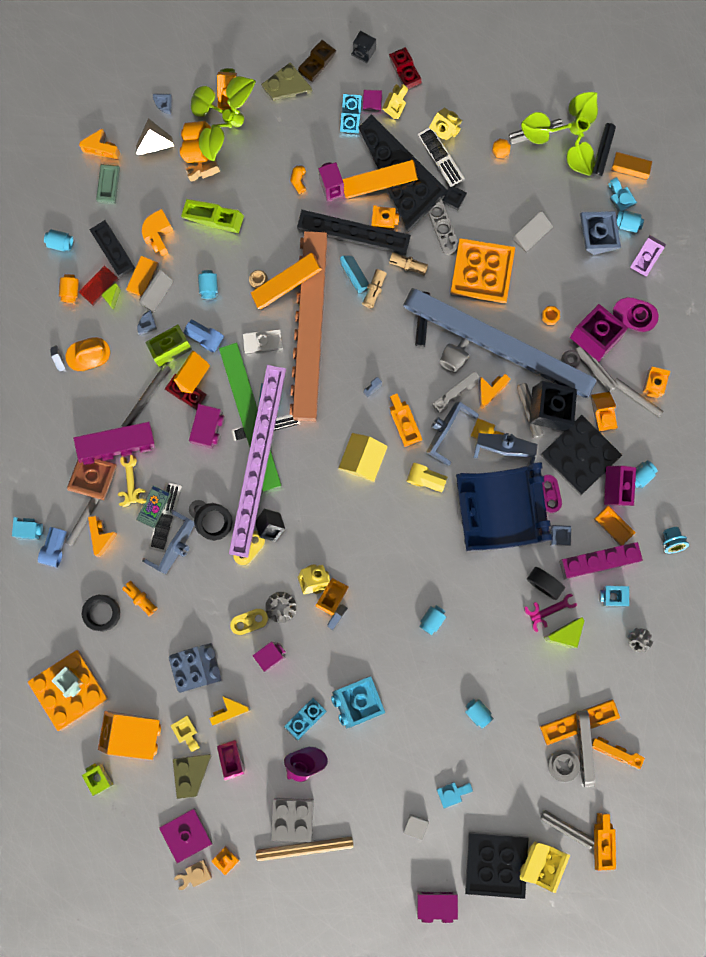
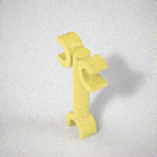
(132, 495)

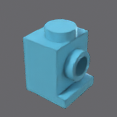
(27, 529)
(621, 593)

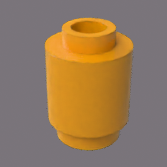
(68, 288)

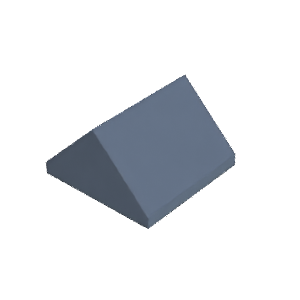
(600, 231)

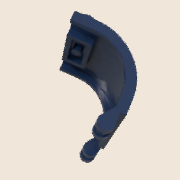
(503, 508)

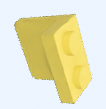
(544, 866)

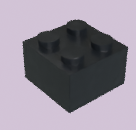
(553, 406)

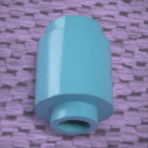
(629, 221)
(58, 240)
(207, 284)
(644, 474)
(432, 620)
(478, 713)

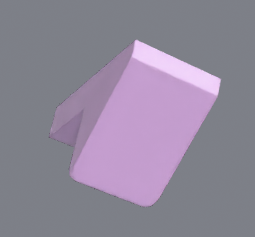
(648, 255)

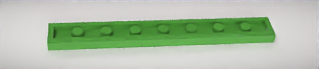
(246, 405)

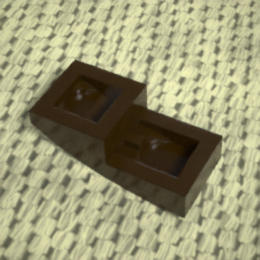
(317, 61)

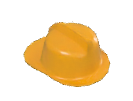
(87, 354)

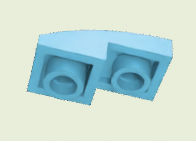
(351, 113)
(305, 719)

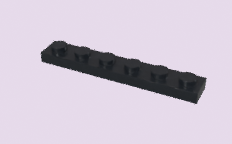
(354, 232)

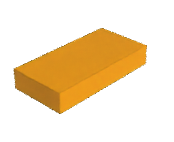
(142, 276)
(614, 525)

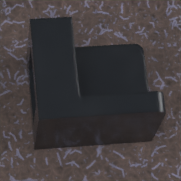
(269, 525)

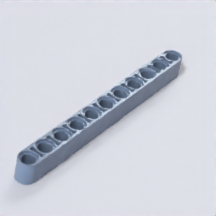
(499, 342)

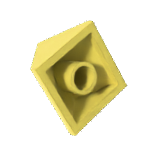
(363, 456)

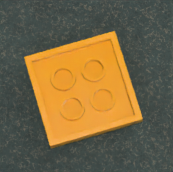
(482, 270)
(64, 710)

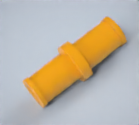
(140, 598)

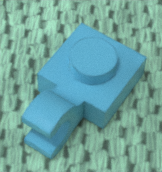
(622, 197)
(452, 794)

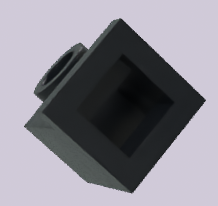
(364, 47)

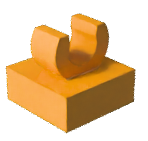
(225, 860)

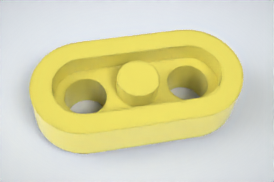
(255, 548)
(249, 621)

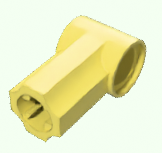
(422, 476)

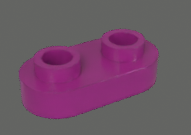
(552, 493)

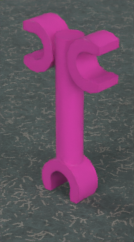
(537, 616)

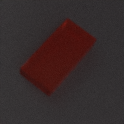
(98, 284)

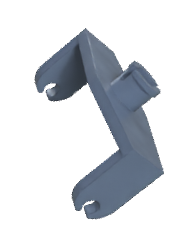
(444, 426)
(506, 445)
(176, 546)

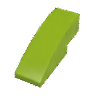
(212, 215)

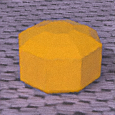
(501, 148)
(550, 315)

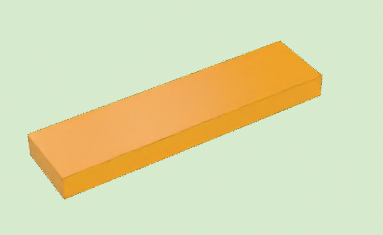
(380, 179)
(286, 281)
(567, 726)

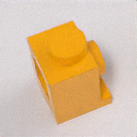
(379, 221)
(656, 374)

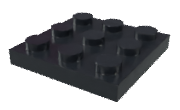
(581, 455)
(495, 865)

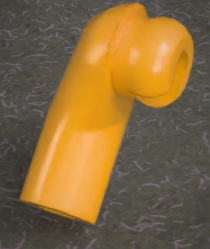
(297, 173)

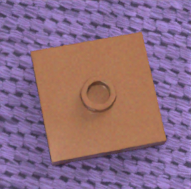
(92, 478)

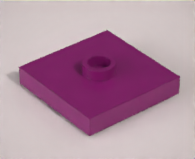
(185, 835)

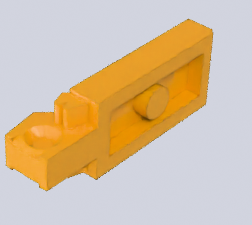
(404, 421)
(617, 752)
(604, 843)

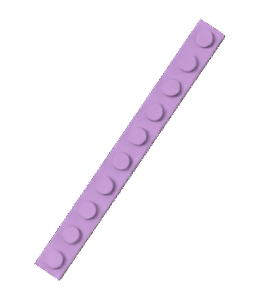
(257, 461)

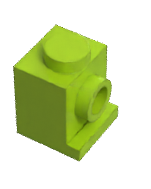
(96, 786)

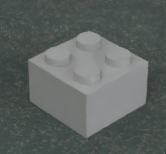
(292, 820)

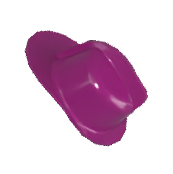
(636, 314)
(304, 763)

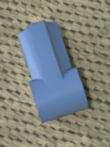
(208, 338)
(51, 552)

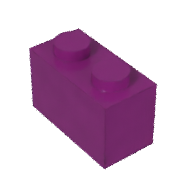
(331, 181)
(206, 426)
(620, 485)
(269, 656)
(437, 906)

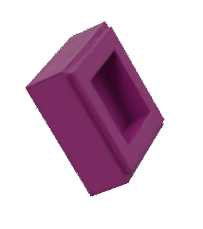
(372, 100)

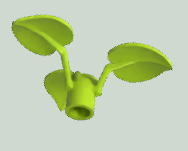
(202, 99)
(585, 110)

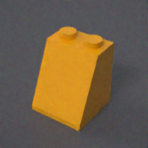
(129, 735)

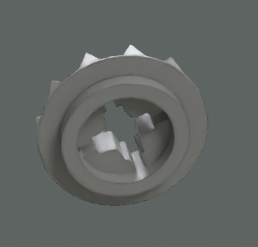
(289, 611)
(573, 764)

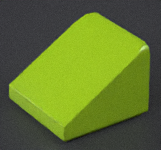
(111, 295)

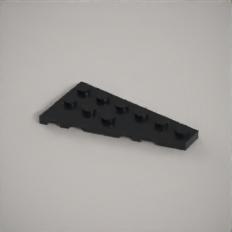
(411, 198)

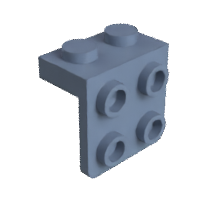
(194, 667)

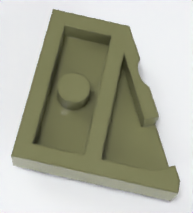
(286, 83)
(189, 774)

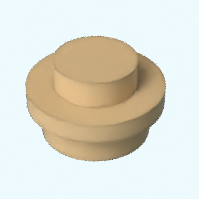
(257, 278)

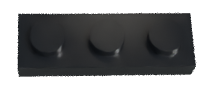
(112, 248)

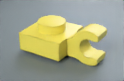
(394, 103)
(184, 731)

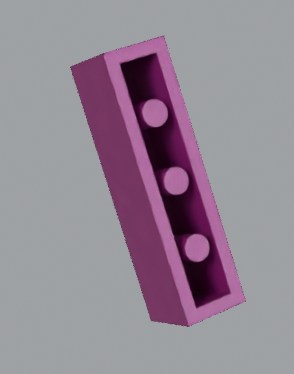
(114, 442)
(600, 560)

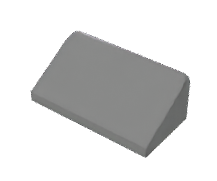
(533, 231)
(156, 291)

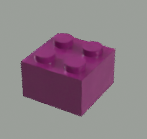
(598, 332)

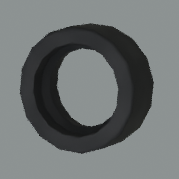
(227, 521)
(545, 583)
(86, 613)

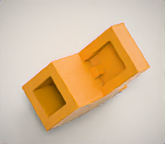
(155, 227)

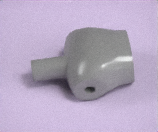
(454, 356)

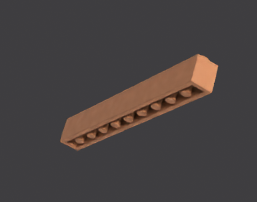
(309, 332)

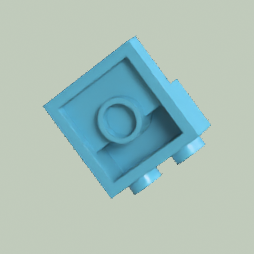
(357, 702)

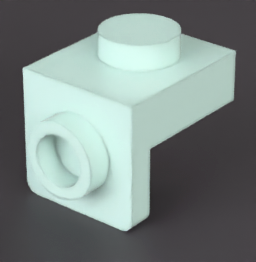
(67, 682)

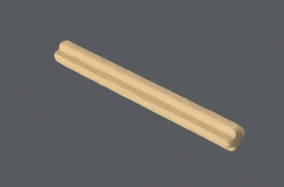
(304, 848)

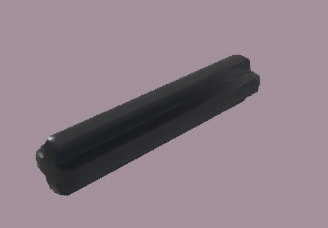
(604, 149)
(421, 330)

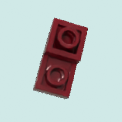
(405, 68)
(191, 399)

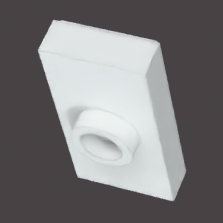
(262, 341)

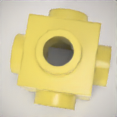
(446, 124)
(313, 579)

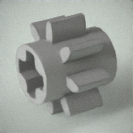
(640, 640)

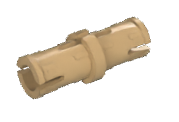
(408, 263)
(374, 288)

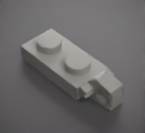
(455, 393)

